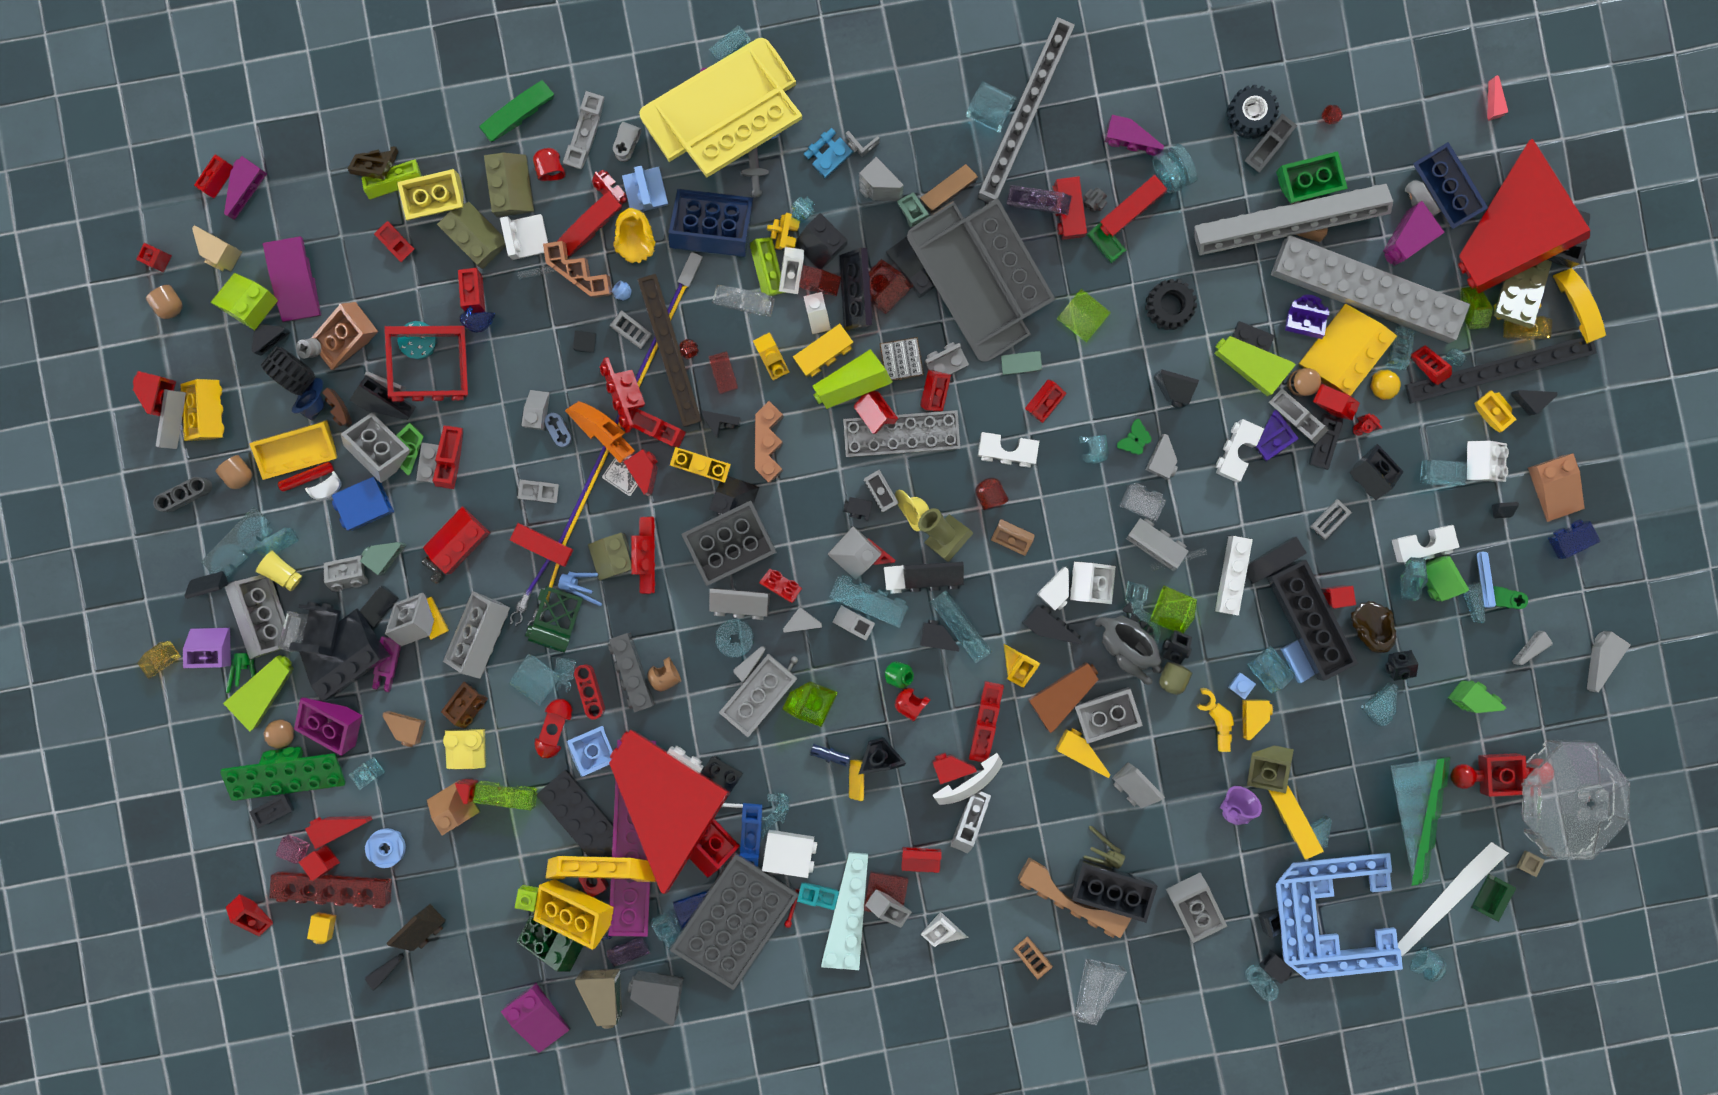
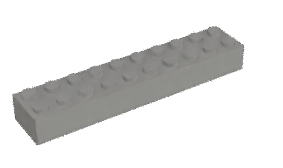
(1370, 289)

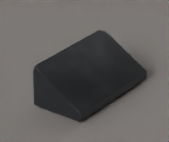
(206, 584)
(378, 605)

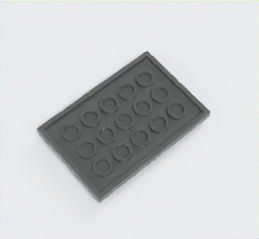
(734, 921)

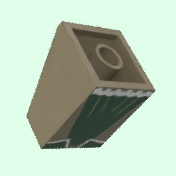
(601, 995)

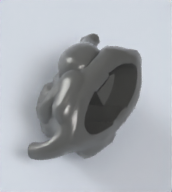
(1131, 646)

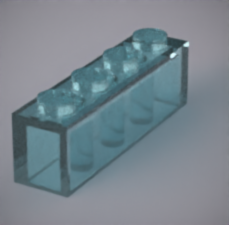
(869, 602)

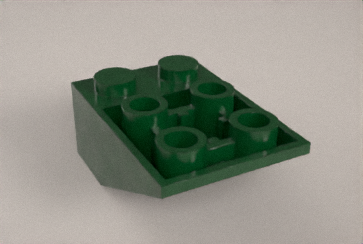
(549, 945)

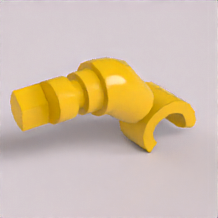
(1222, 718)

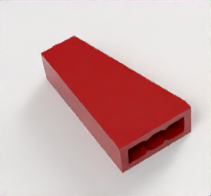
(1133, 206)

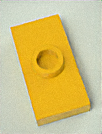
(439, 626)

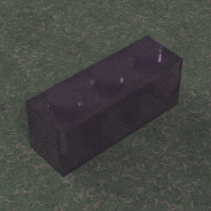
(1039, 200)

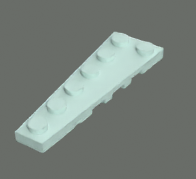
(845, 933)

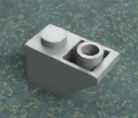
(853, 622)

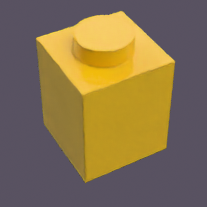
(321, 927)

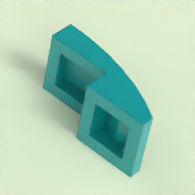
(818, 896)

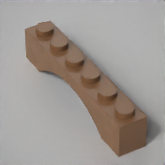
(1037, 877)

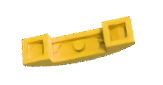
(1582, 303)

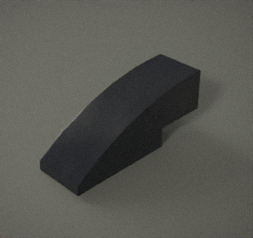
(1275, 559)

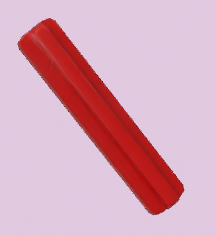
(305, 476)

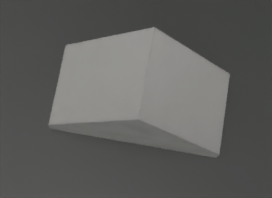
(802, 621)

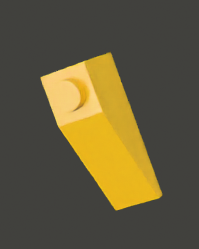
(1076, 748)

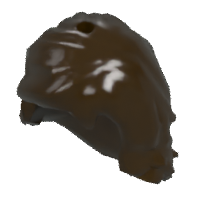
(1375, 626)

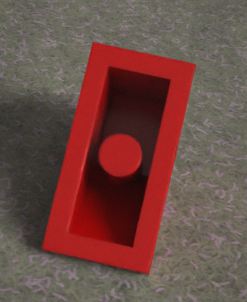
(1336, 402)
(951, 768)
(248, 915)

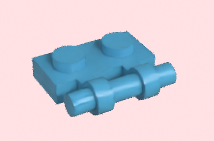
(832, 157)

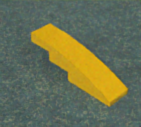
(1297, 823)

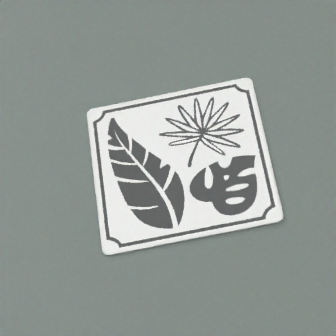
(620, 477)

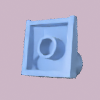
(590, 751)

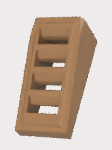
(1043, 959)

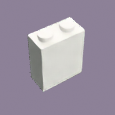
(789, 853)

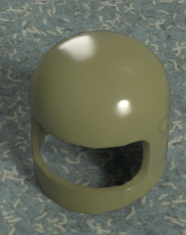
(1174, 678)

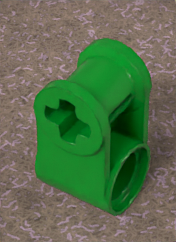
(1506, 597)

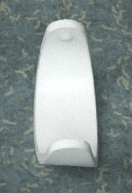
(326, 488)

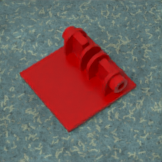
(780, 585)

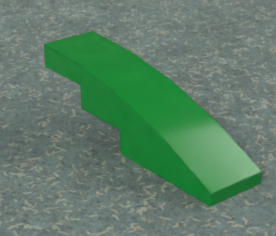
(516, 111)

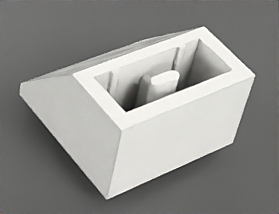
(1487, 461)

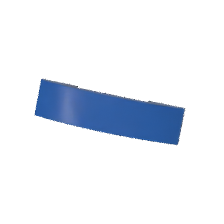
(751, 832)

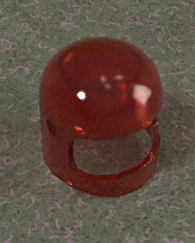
(991, 493)

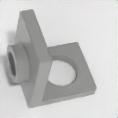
(855, 146)

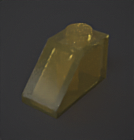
(1540, 330)
(158, 658)

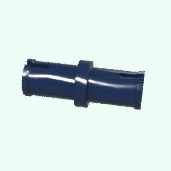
(829, 755)

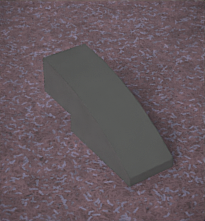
(1270, 142)

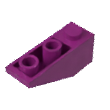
(1127, 133)

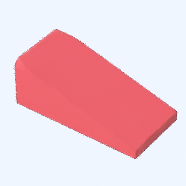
(1496, 101)

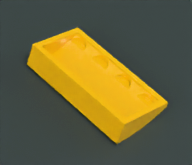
(294, 450)

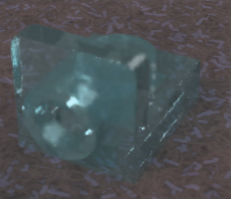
(366, 773)

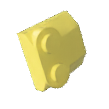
(465, 748)

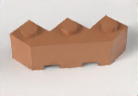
(576, 270)
(766, 441)

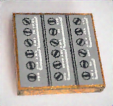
(902, 358)

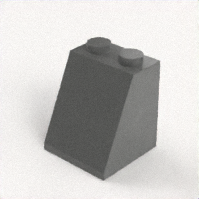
(657, 994)

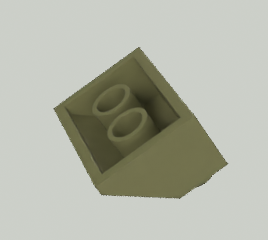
(509, 184)
(473, 234)

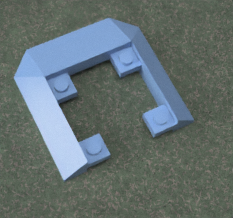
(1318, 954)

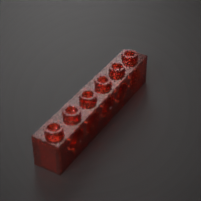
(281, 890)

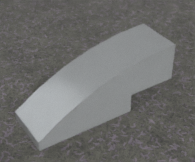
(1298, 416)

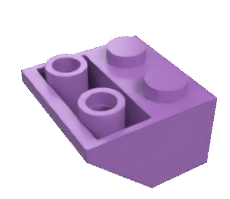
(207, 648)

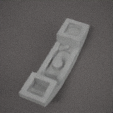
(585, 130)

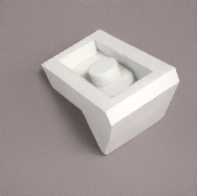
(817, 313)

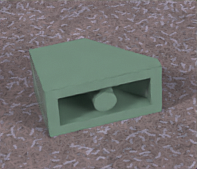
(380, 557)

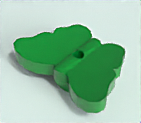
(1129, 443)

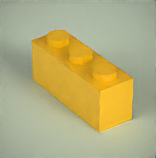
(823, 351)

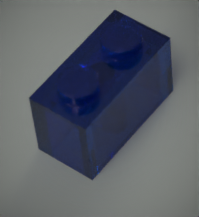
(1573, 539)

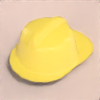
(911, 508)

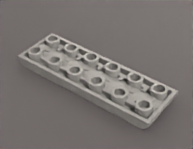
(908, 435)

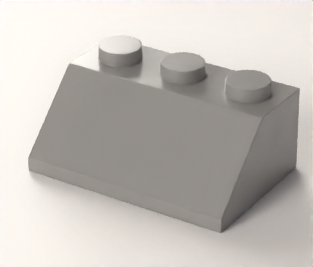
(879, 182)
(375, 447)
(1157, 544)
(739, 603)

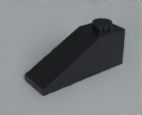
(374, 398)

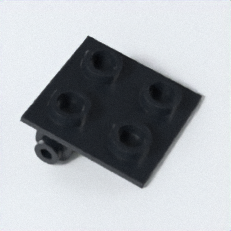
(721, 773)

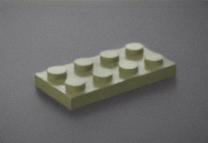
(1522, 295)

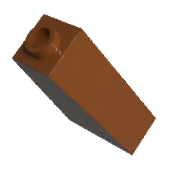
(1063, 695)

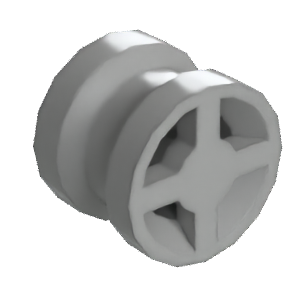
(313, 349)

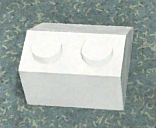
(1092, 582)

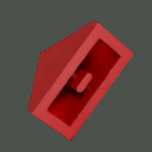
(154, 257)

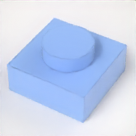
(1241, 685)

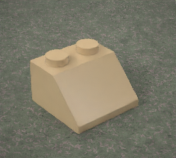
(217, 252)

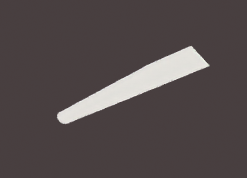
(1461, 885)

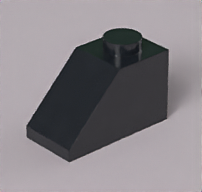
(937, 636)

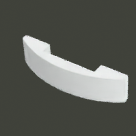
(973, 785)

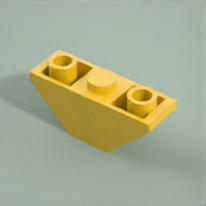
(700, 465)

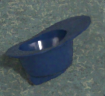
(311, 401)

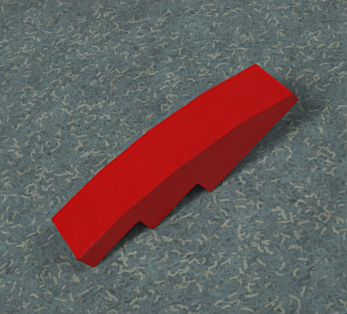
(589, 223)
(986, 721)

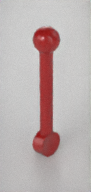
(788, 923)

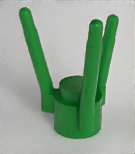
(239, 662)

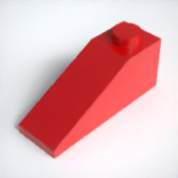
(330, 828)

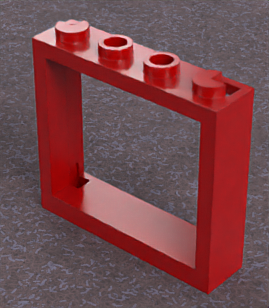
(426, 331)

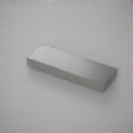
(170, 419)

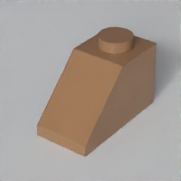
(405, 728)

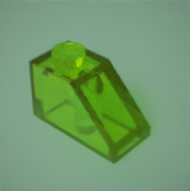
(1479, 310)

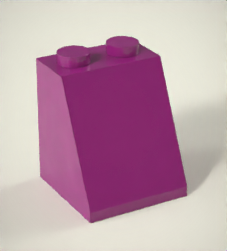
(1412, 234)

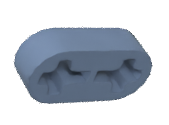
(561, 427)

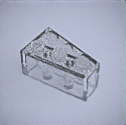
(1097, 989)

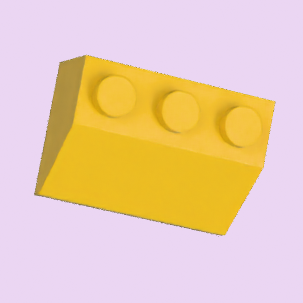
(202, 410)

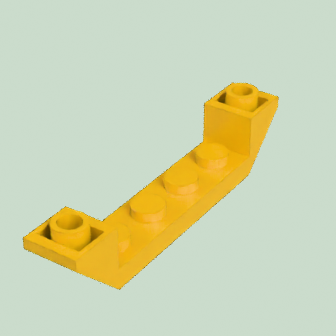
(599, 867)

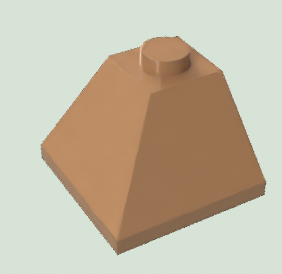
(449, 810)

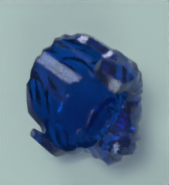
(477, 322)

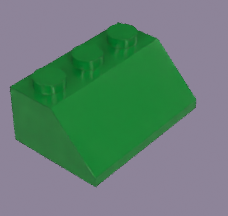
(1312, 177)

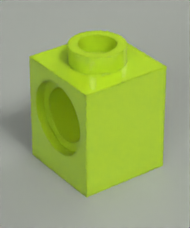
(526, 898)

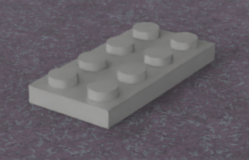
(758, 695)

